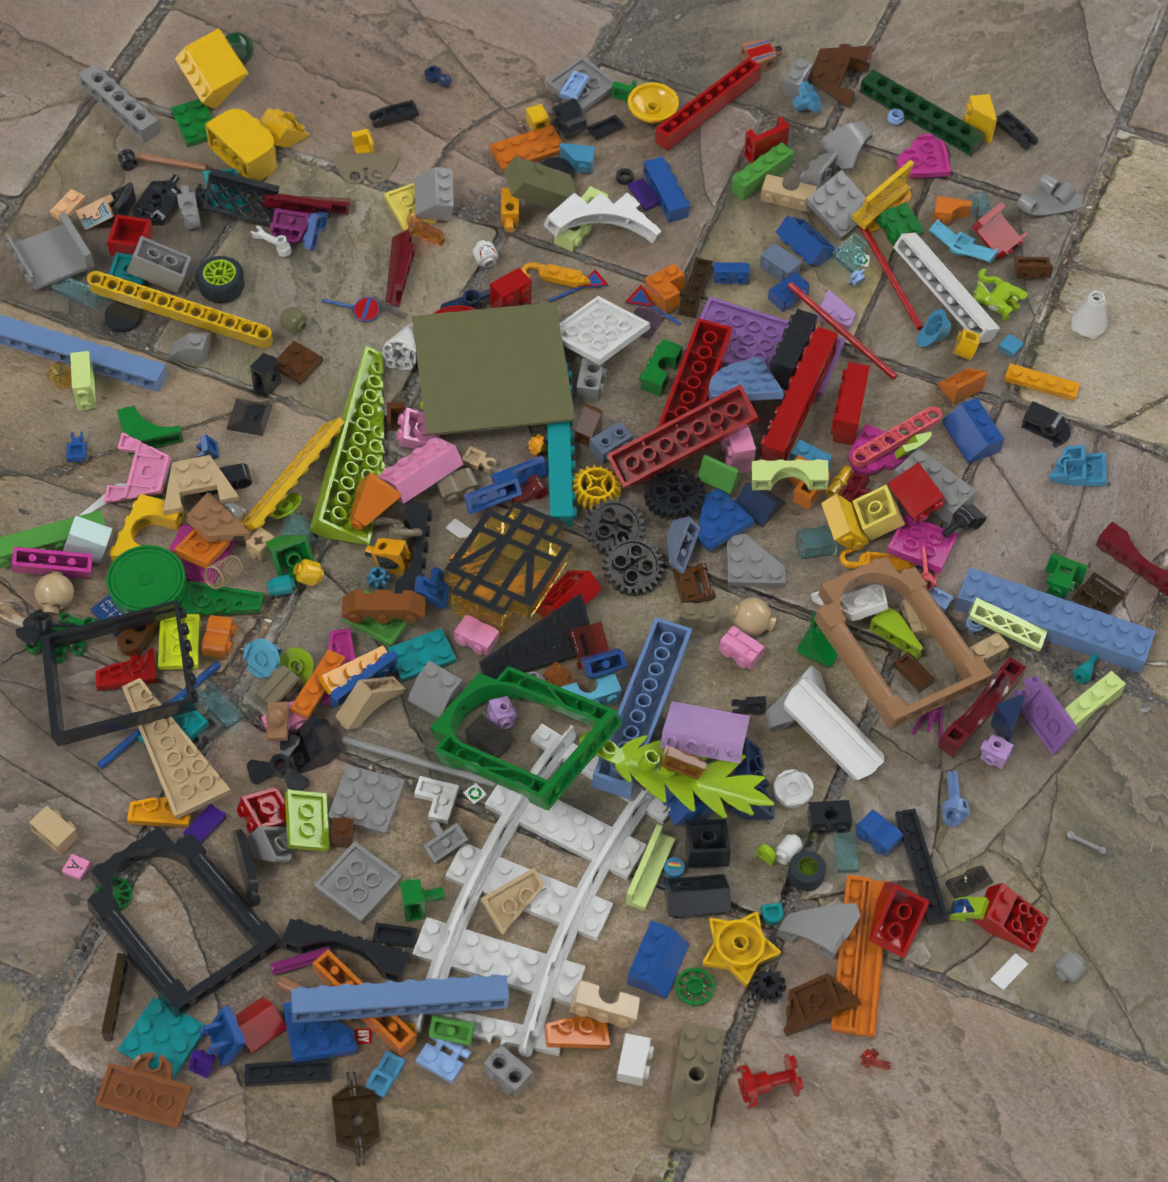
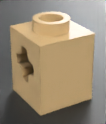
(256, 544)

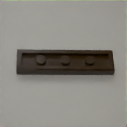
(695, 287)
(114, 997)

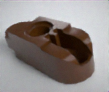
(140, 639)

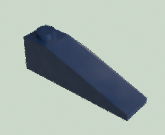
(754, 765)

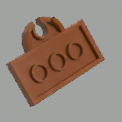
(145, 1091)

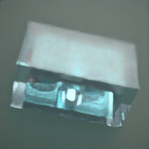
(816, 542)

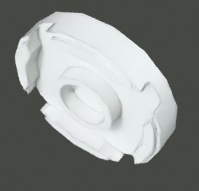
(793, 788)

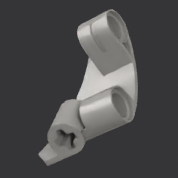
(848, 142)
(1050, 198)
(776, 715)
(822, 925)

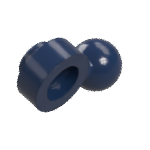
(433, 75)

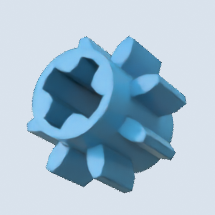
(378, 578)

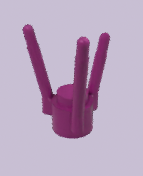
(932, 716)

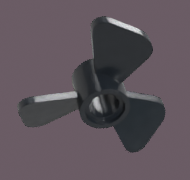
(38, 625)
(261, 770)

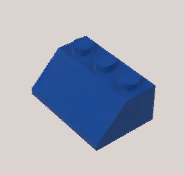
(805, 240)
(973, 431)
(657, 960)

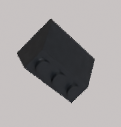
(697, 895)

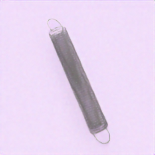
(387, 307)

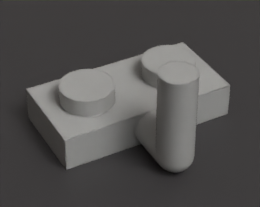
(444, 841)

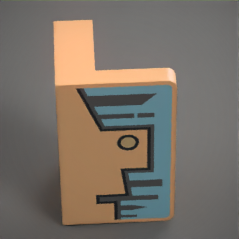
(95, 212)

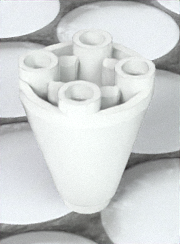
(1091, 316)
(401, 349)

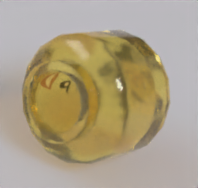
(59, 375)

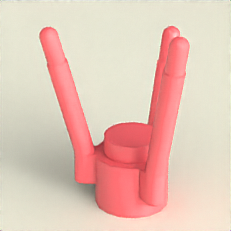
(928, 577)

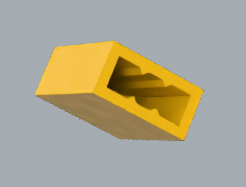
(844, 523)

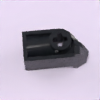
(1046, 424)

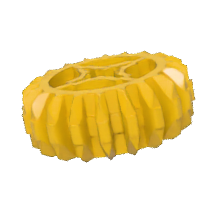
(596, 480)

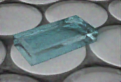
(845, 852)

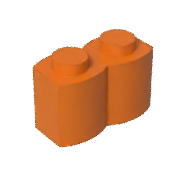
(218, 637)

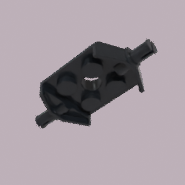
(157, 210)

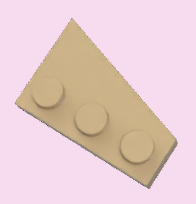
(512, 898)

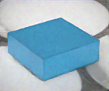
(1011, 345)

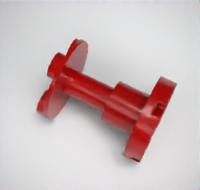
(760, 1083)

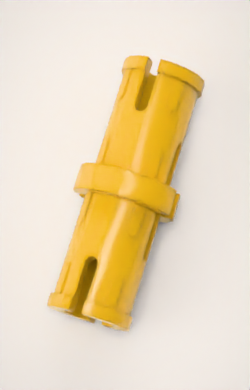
(839, 481)

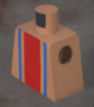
(762, 53)

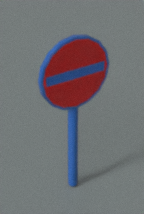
(365, 309)

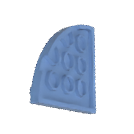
(752, 375)

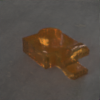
(558, 675)

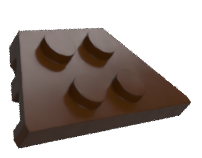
(817, 1002)

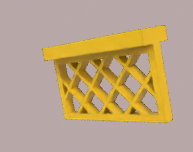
(883, 196)

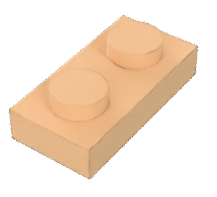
(68, 204)

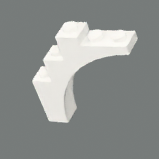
(601, 210)

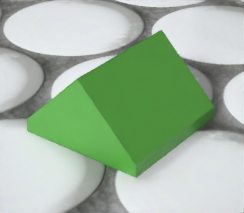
(719, 474)

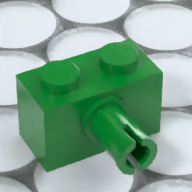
(415, 898)

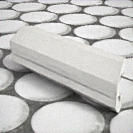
(833, 730)

